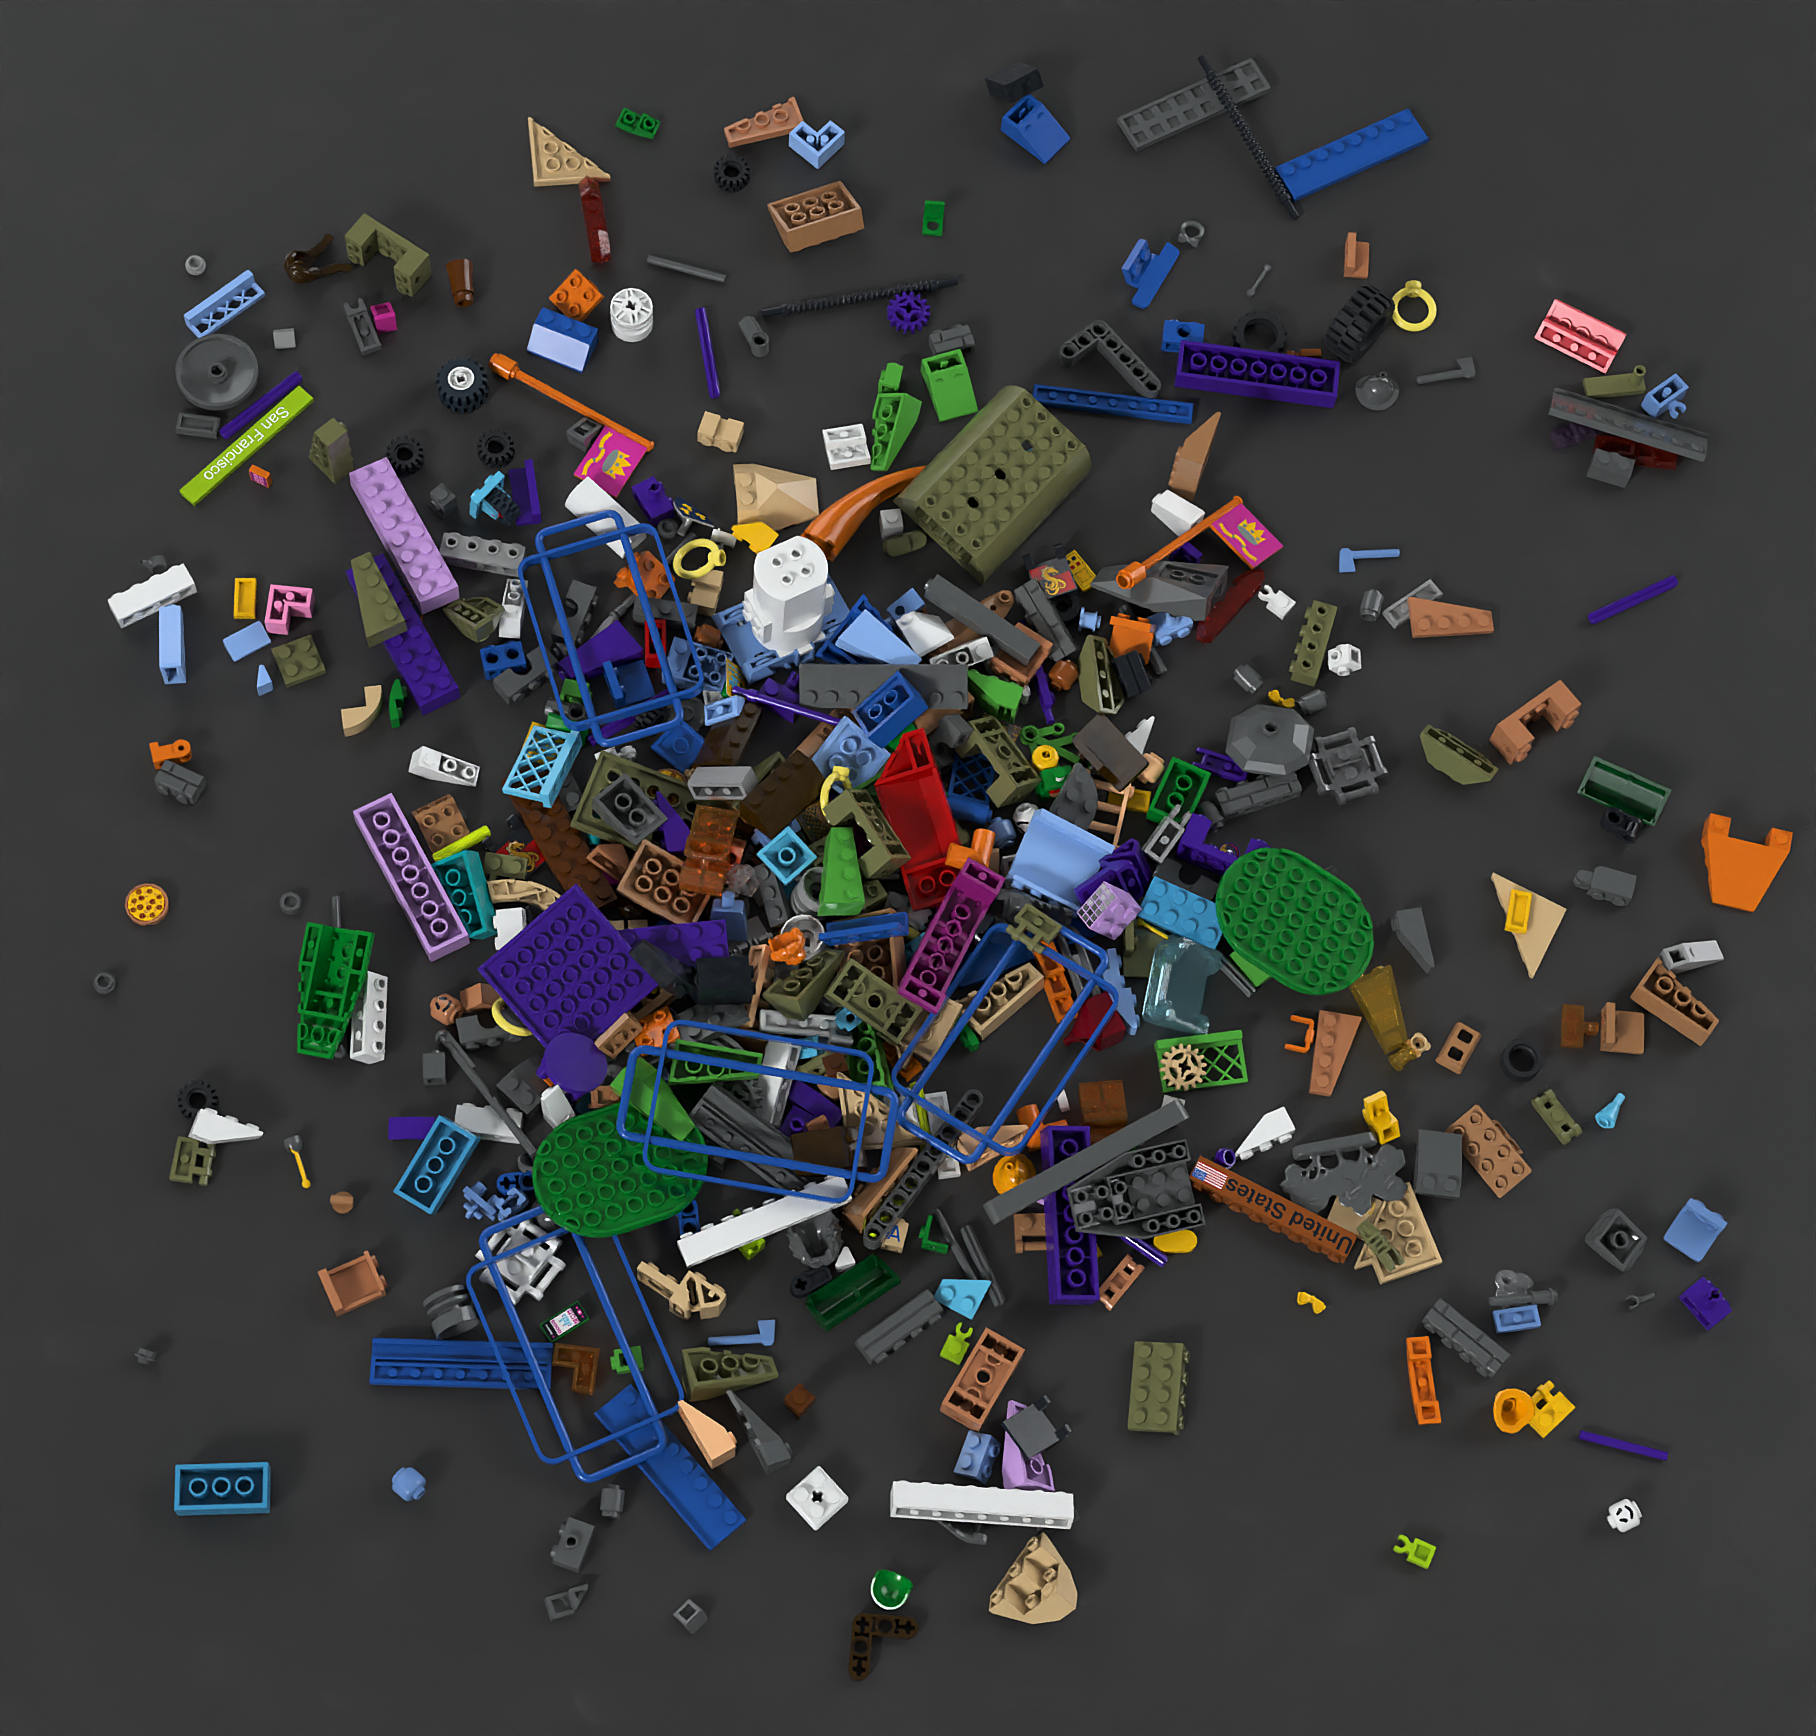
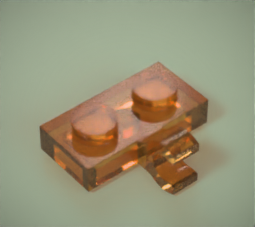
(1574, 1027)

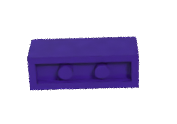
(525, 494)

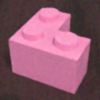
(287, 602)

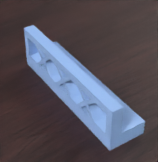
(219, 300)

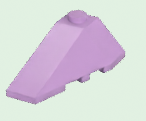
(1019, 1471)

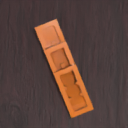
(1055, 983)

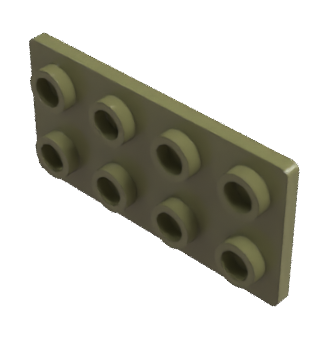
(1139, 948)

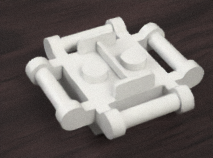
(526, 1267)

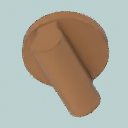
(342, 1202)

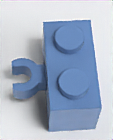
(1666, 397)

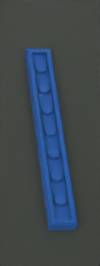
(1113, 404)

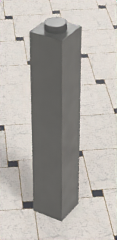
(981, 619)

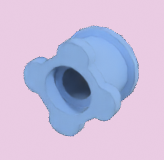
(1089, 620)

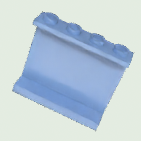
(1056, 860)

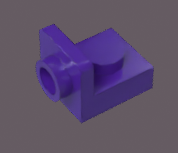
(1188, 554)

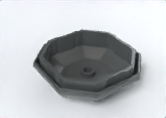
(1267, 752)

